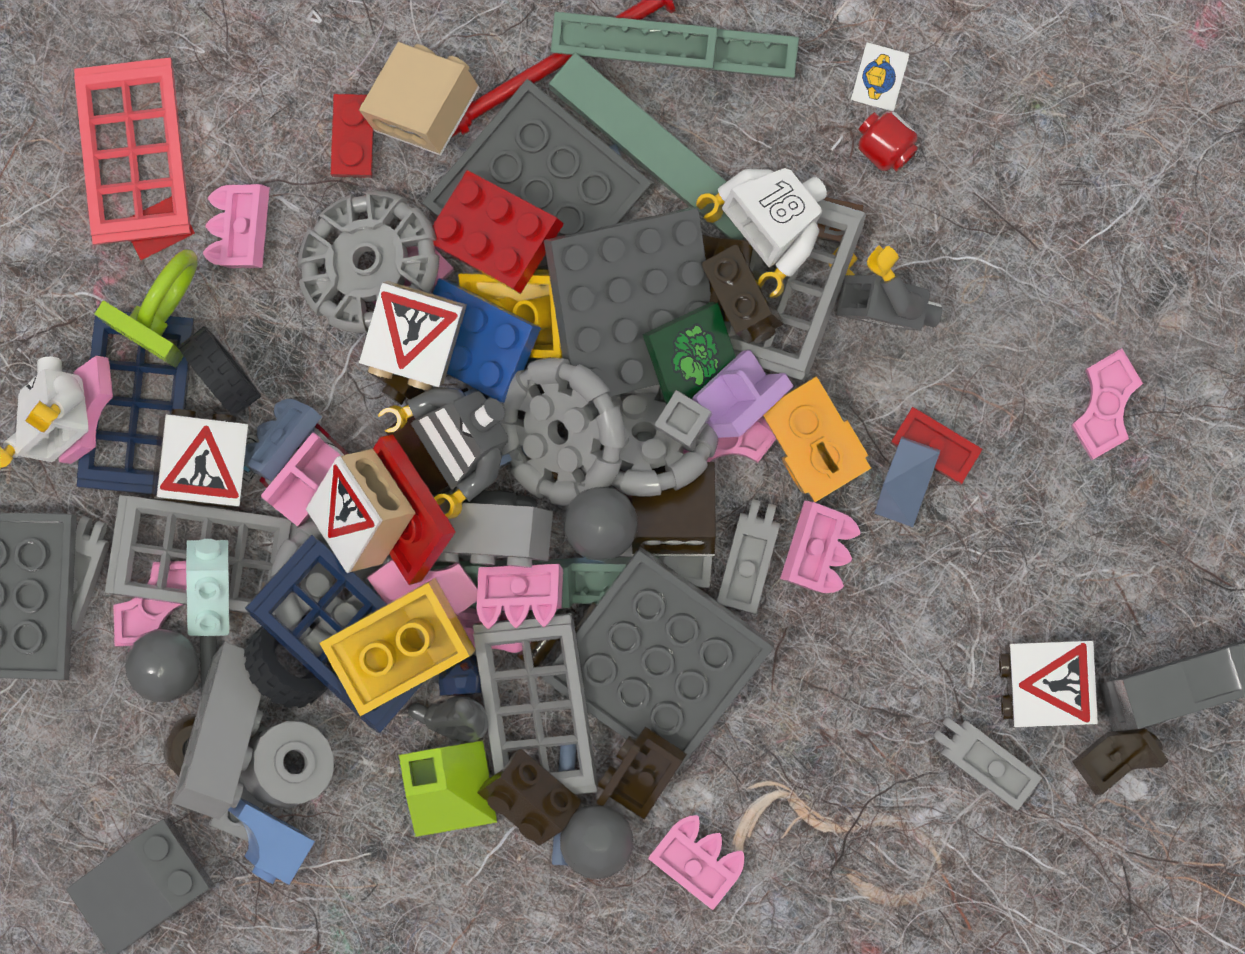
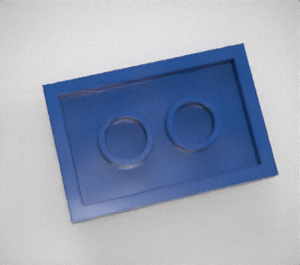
(489, 342)

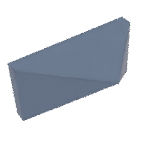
(907, 481)

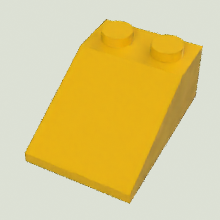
(533, 305)
(398, 647)

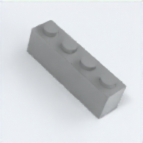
(499, 532)
(220, 736)

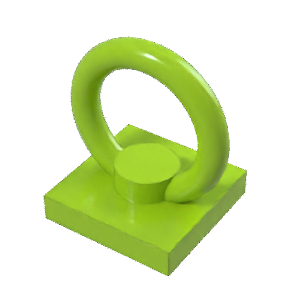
(148, 322)

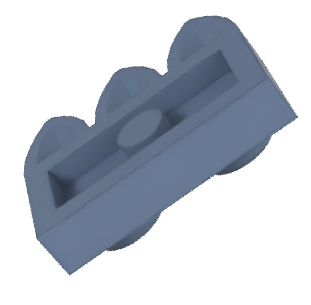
(280, 438)

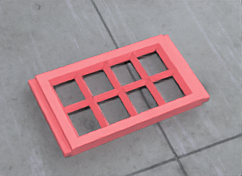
(123, 76)

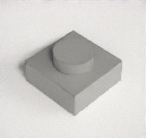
(683, 419)

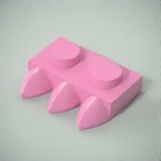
(240, 226)
(817, 548)
(517, 592)
(696, 863)

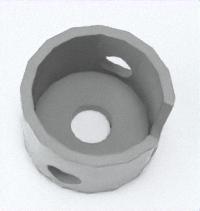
(270, 780)

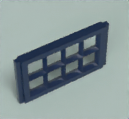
(127, 478)
(284, 583)

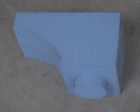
(273, 845)

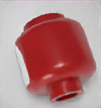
(887, 141)

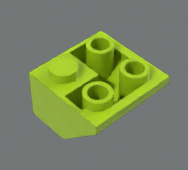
(444, 788)

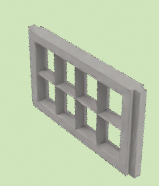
(793, 365)
(125, 545)
(530, 630)

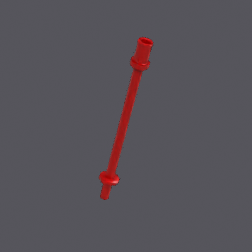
(545, 68)

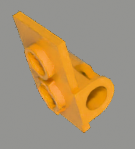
(817, 442)

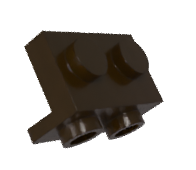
(643, 773)
(530, 798)

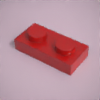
(351, 138)
(956, 452)

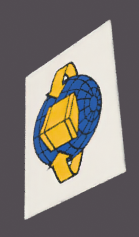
(880, 76)

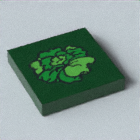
(689, 350)

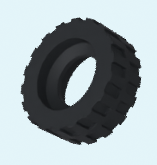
(219, 371)
(273, 679)

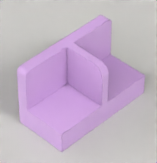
(741, 395)

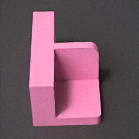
(300, 479)

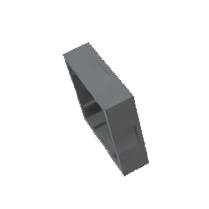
(1175, 688)

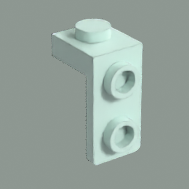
(207, 587)

